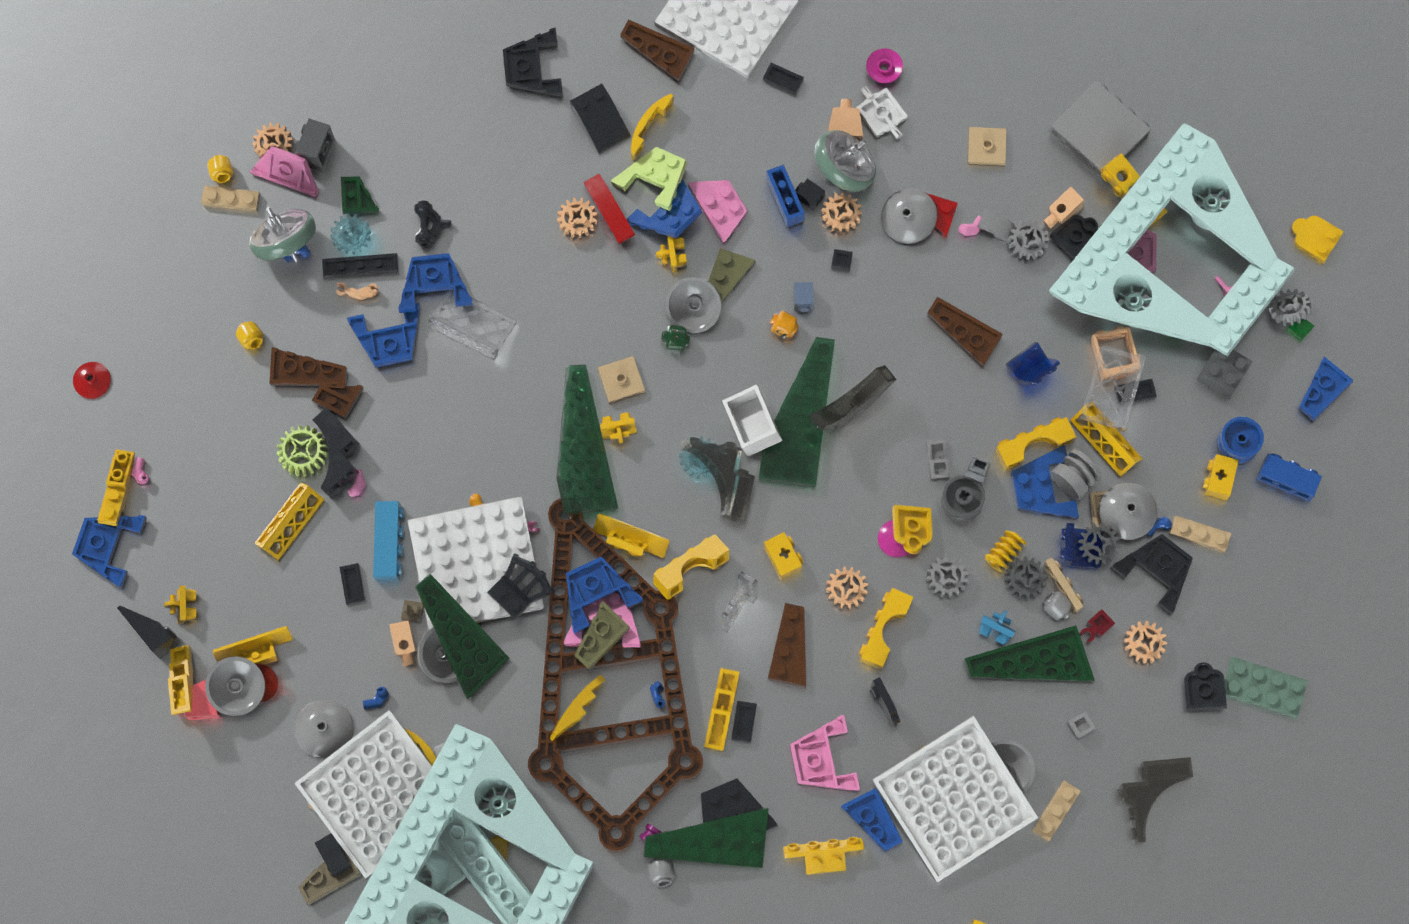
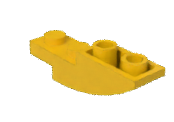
(117, 488)

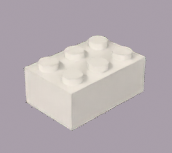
(752, 420)

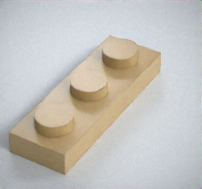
(230, 198)
(1200, 534)
(1063, 584)
(1056, 811)

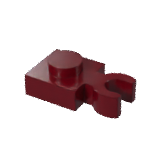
(1099, 624)

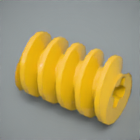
(1003, 550)

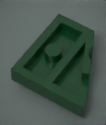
(356, 197)

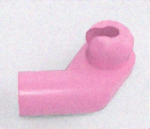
(970, 229)
(138, 472)
(358, 486)

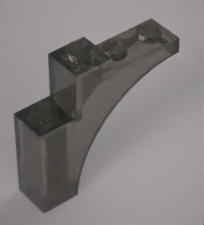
(857, 399)
(733, 483)
(1156, 778)

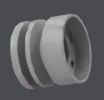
(1076, 474)

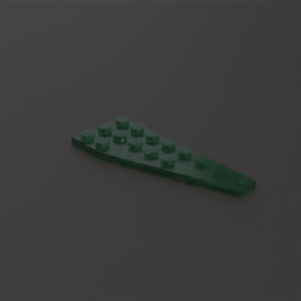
(798, 455)
(582, 459)

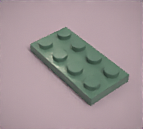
(1264, 687)

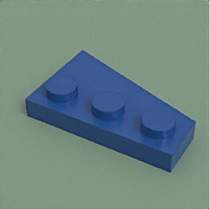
(1325, 389)
(874, 818)

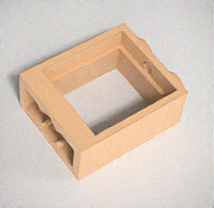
(1117, 333)

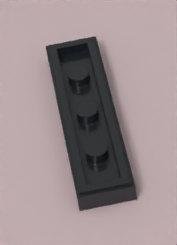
(360, 265)

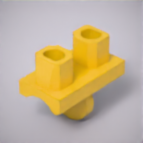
(676, 260)
(619, 428)
(183, 595)

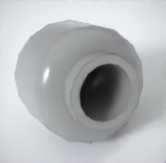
(1057, 605)
(661, 872)

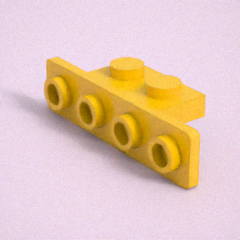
(630, 538)
(256, 648)
(824, 856)

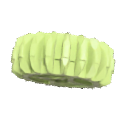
(296, 455)

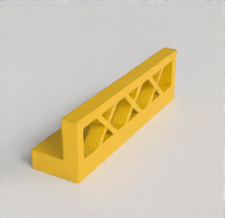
(1113, 437)
(284, 516)

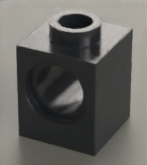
(810, 194)

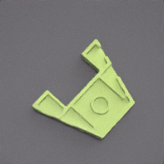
(656, 168)

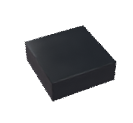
(841, 260)

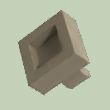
(412, 611)

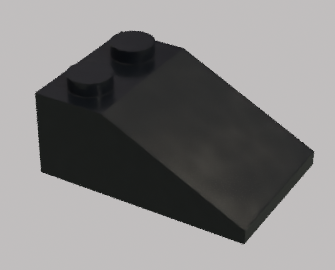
(599, 118)
(153, 633)

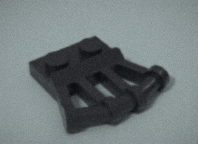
(510, 596)

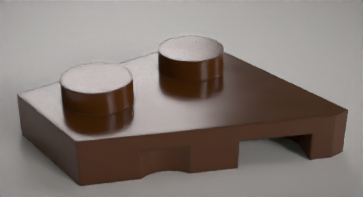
(337, 398)

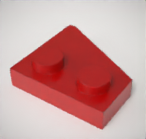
(945, 213)

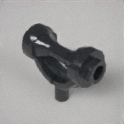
(426, 236)

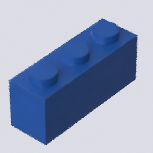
(785, 196)
(1289, 476)

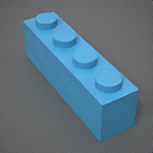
(387, 541)

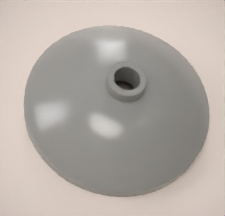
(914, 226)
(683, 312)
(1127, 523)
(431, 664)
(230, 700)
(337, 728)
(1018, 762)

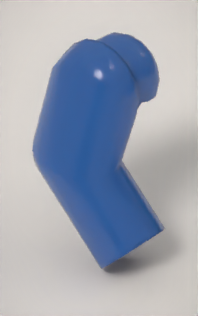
(304, 251)
(1162, 522)
(656, 695)
(378, 701)

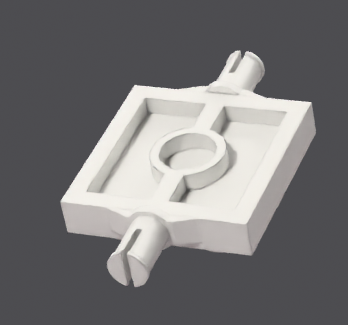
(881, 112)

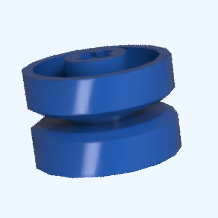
(1240, 429)

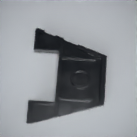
(524, 68)
(1163, 561)
(730, 800)

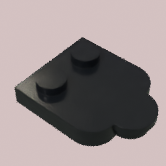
(1074, 234)
(1205, 688)
(880, 693)

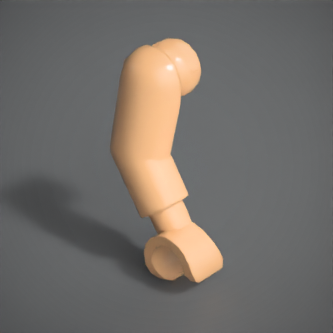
(360, 294)

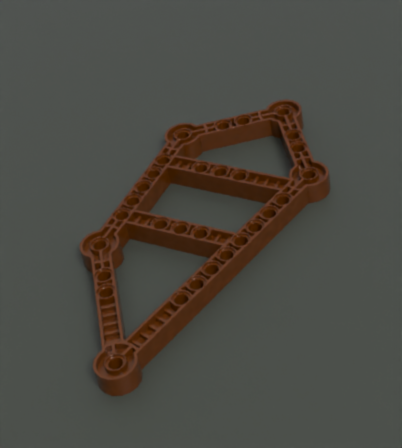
(586, 739)

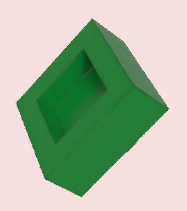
(1300, 330)

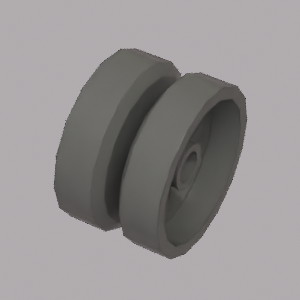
(962, 488)

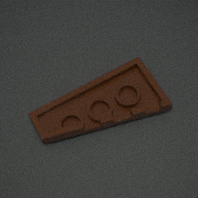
(660, 49)
(966, 330)
(299, 370)
(789, 653)

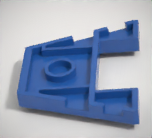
(671, 222)
(429, 275)
(388, 344)
(1035, 489)
(97, 544)
(592, 583)

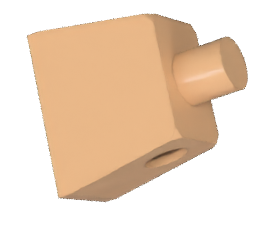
(846, 119)
(1069, 202)
(404, 632)

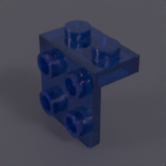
(1031, 365)
(1070, 551)

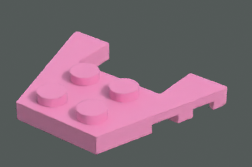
(616, 603)
(814, 759)

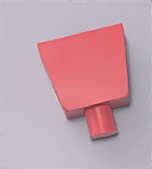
(200, 705)

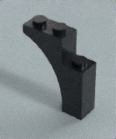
(340, 444)

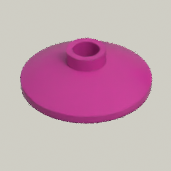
(886, 58)
(888, 543)

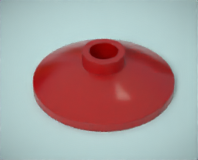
(97, 386)

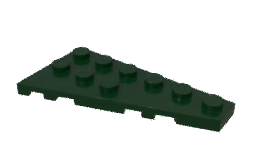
(465, 643)
(1045, 657)
(726, 841)

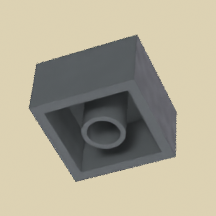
(315, 143)
(1224, 372)

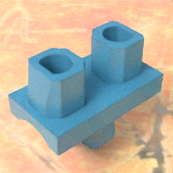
(989, 624)

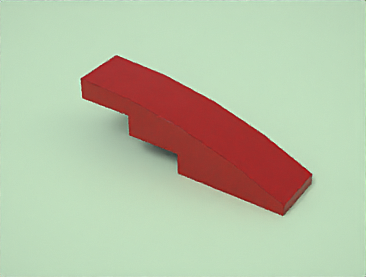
(609, 208)

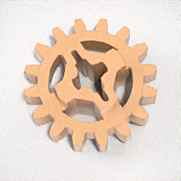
(272, 134)
(836, 208)
(577, 225)
(840, 584)
(1146, 649)

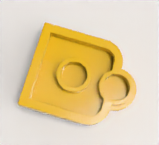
(1315, 236)
(912, 527)

